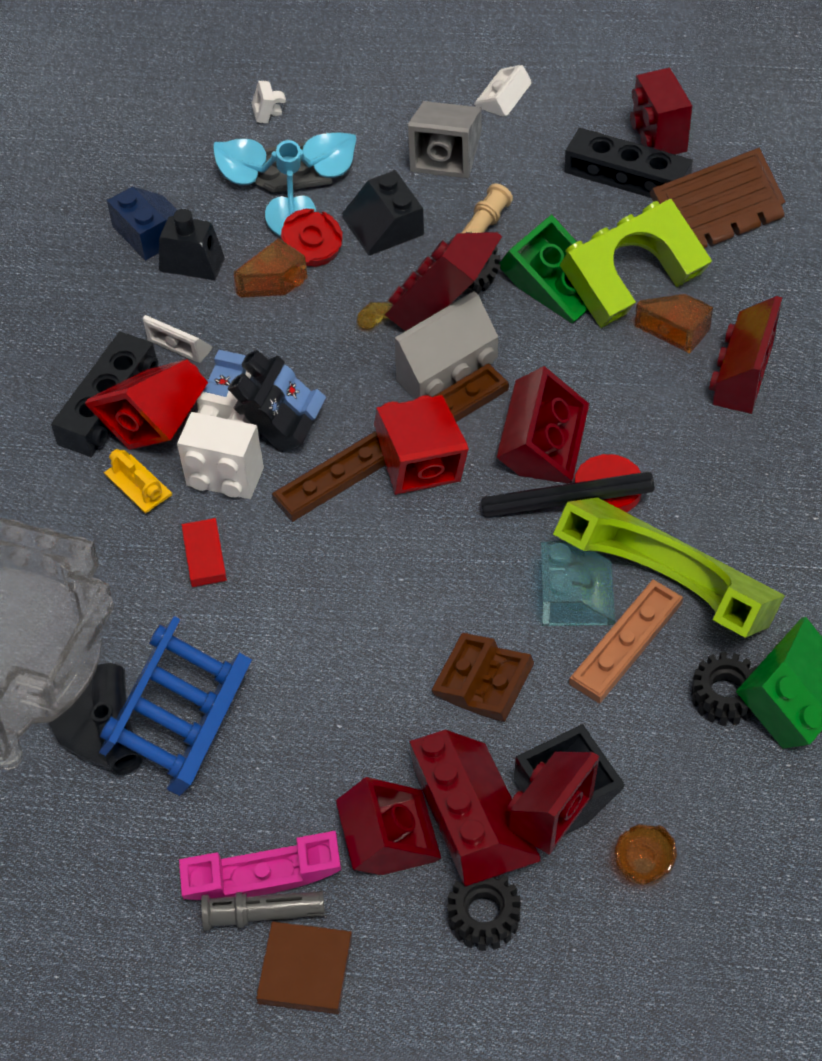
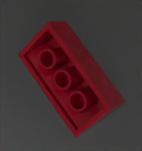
(441, 278)
(469, 805)

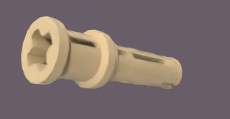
(488, 211)

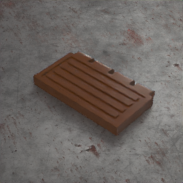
(726, 197)

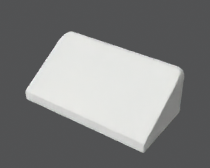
(504, 90)
(175, 340)

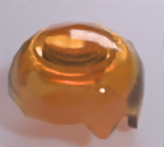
(645, 854)

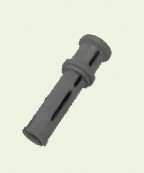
(241, 909)

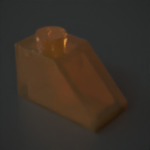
(271, 271)
(675, 319)

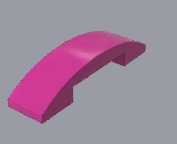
(263, 871)

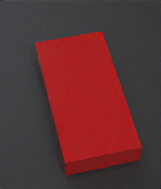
(204, 552)

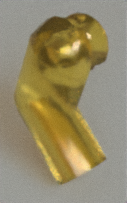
(372, 314)

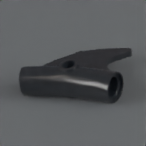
(83, 722)

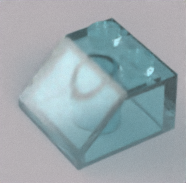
(575, 586)

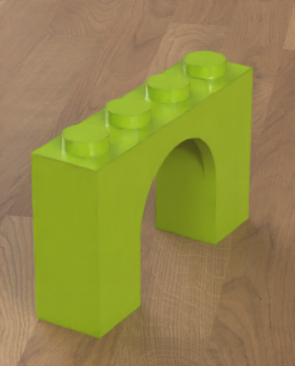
(658, 230)

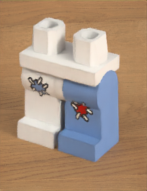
(216, 398)

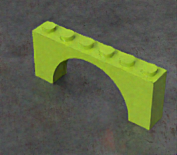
(736, 598)

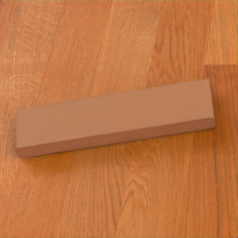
(625, 641)

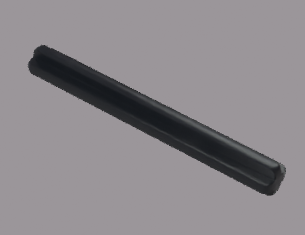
(561, 494)

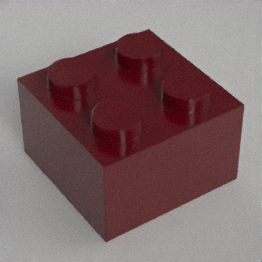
(661, 111)

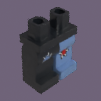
(275, 400)

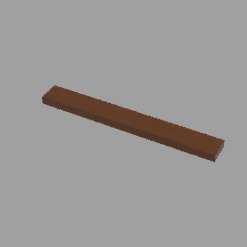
(366, 455)

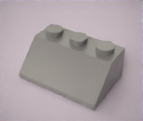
(445, 347)

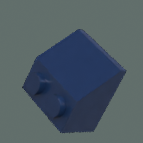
(140, 218)

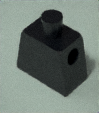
(189, 247)

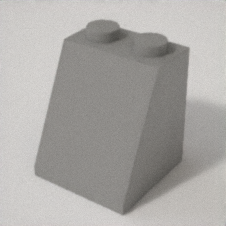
(444, 139)

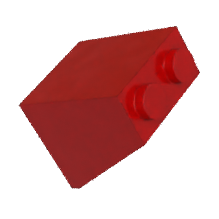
(150, 404)
(420, 443)

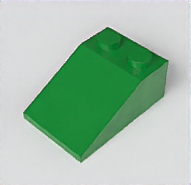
(537, 270)
(788, 687)

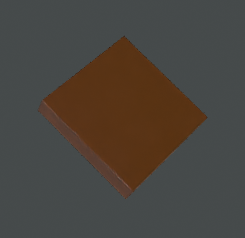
(304, 967)

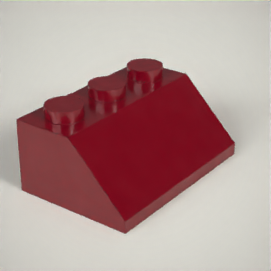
(746, 356)
(543, 428)

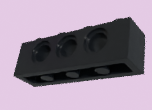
(622, 162)
(76, 424)

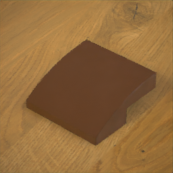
(483, 676)

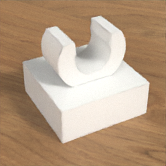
(264, 102)

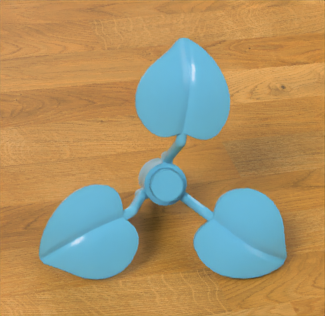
(244, 158)

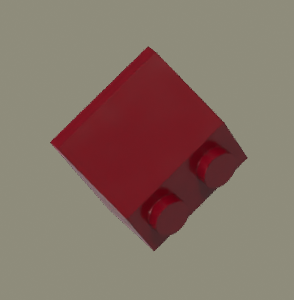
(553, 798)
(386, 827)

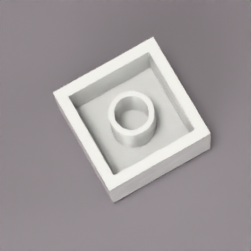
(220, 455)

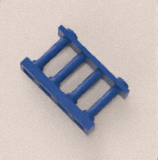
(197, 736)

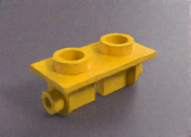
(136, 481)

